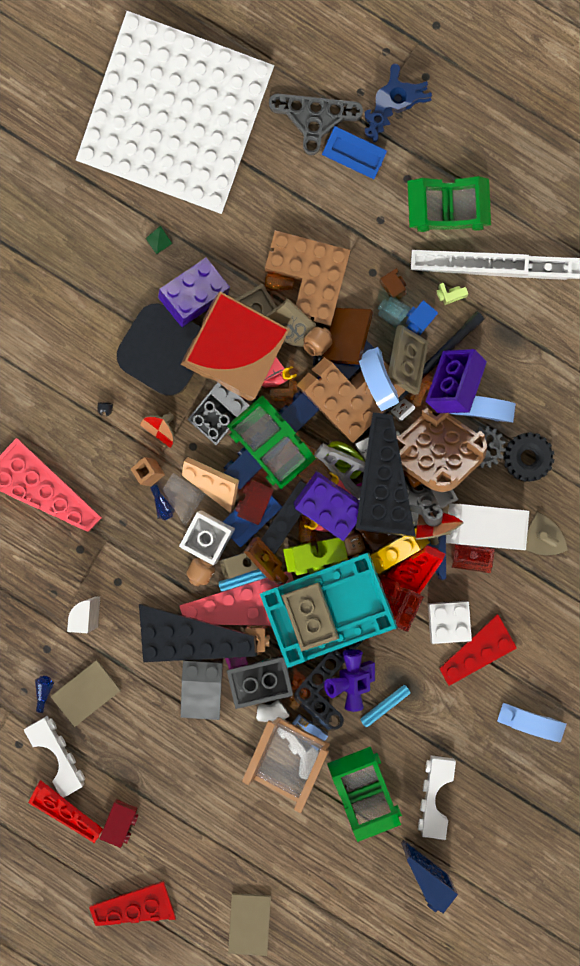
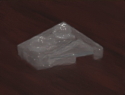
(183, 497)

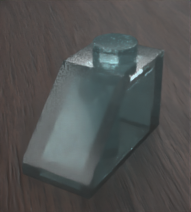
(393, 311)

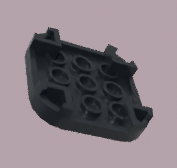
(156, 349)

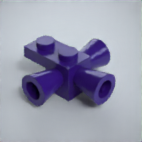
(353, 680)

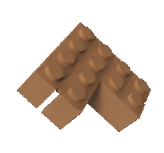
(317, 266)
(342, 401)

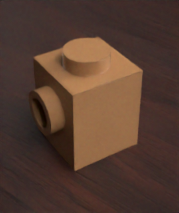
(147, 471)

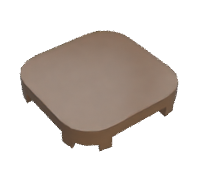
(440, 450)

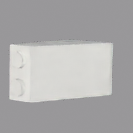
(489, 527)

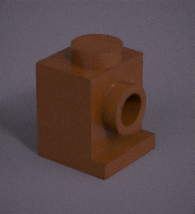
(394, 285)

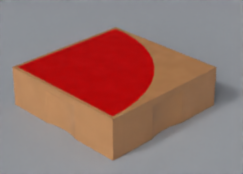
(235, 346)

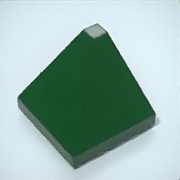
(158, 240)

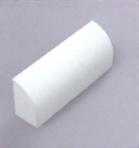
(84, 616)

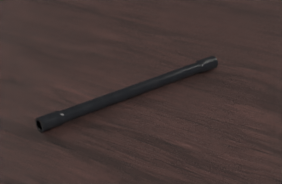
(473, 322)

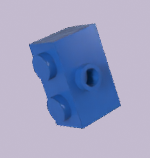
(420, 317)

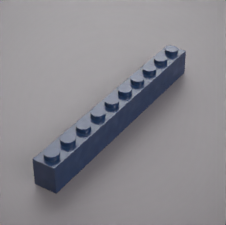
(295, 415)

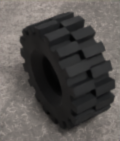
(543, 454)

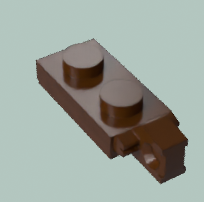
(266, 561)

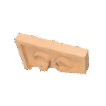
(212, 482)

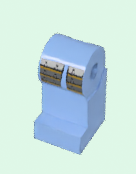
(308, 726)

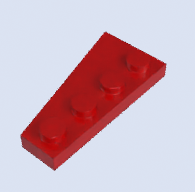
(417, 569)
(486, 646)
(60, 809)
(143, 904)

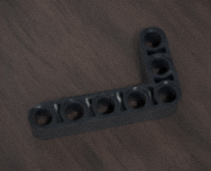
(313, 689)

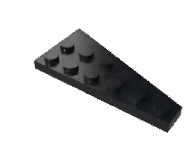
(384, 494)
(180, 637)

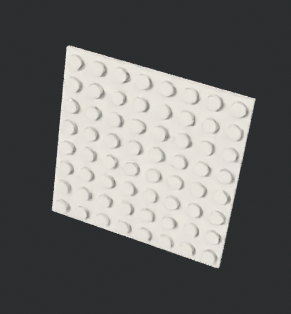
(174, 112)

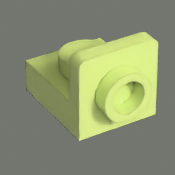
(455, 294)

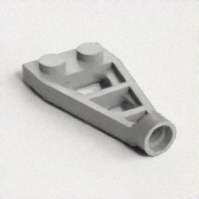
(332, 458)

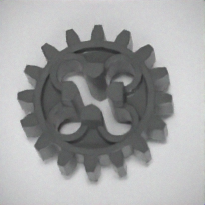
(495, 444)

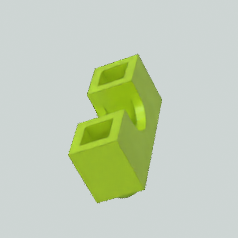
(300, 558)

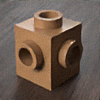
(260, 632)

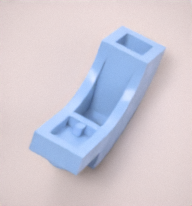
(378, 379)
(491, 409)
(531, 723)

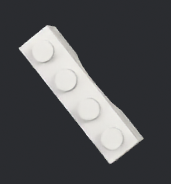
(43, 734)
(440, 772)

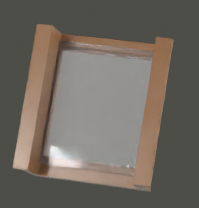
(287, 761)

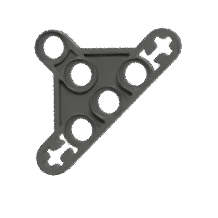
(304, 116)
(415, 499)

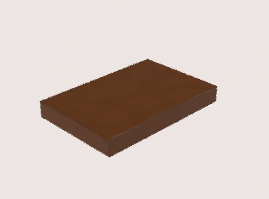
(349, 335)

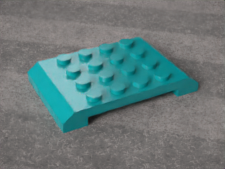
(353, 600)

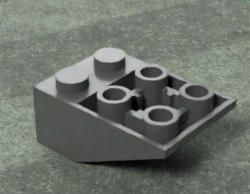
(218, 411)

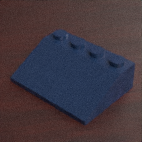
(433, 881)

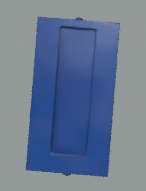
(354, 152)
(245, 529)

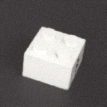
(207, 537)
(449, 622)

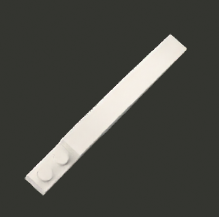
(496, 264)

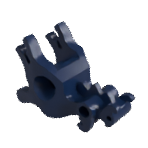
(396, 98)

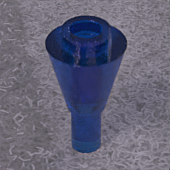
(163, 507)
(43, 687)

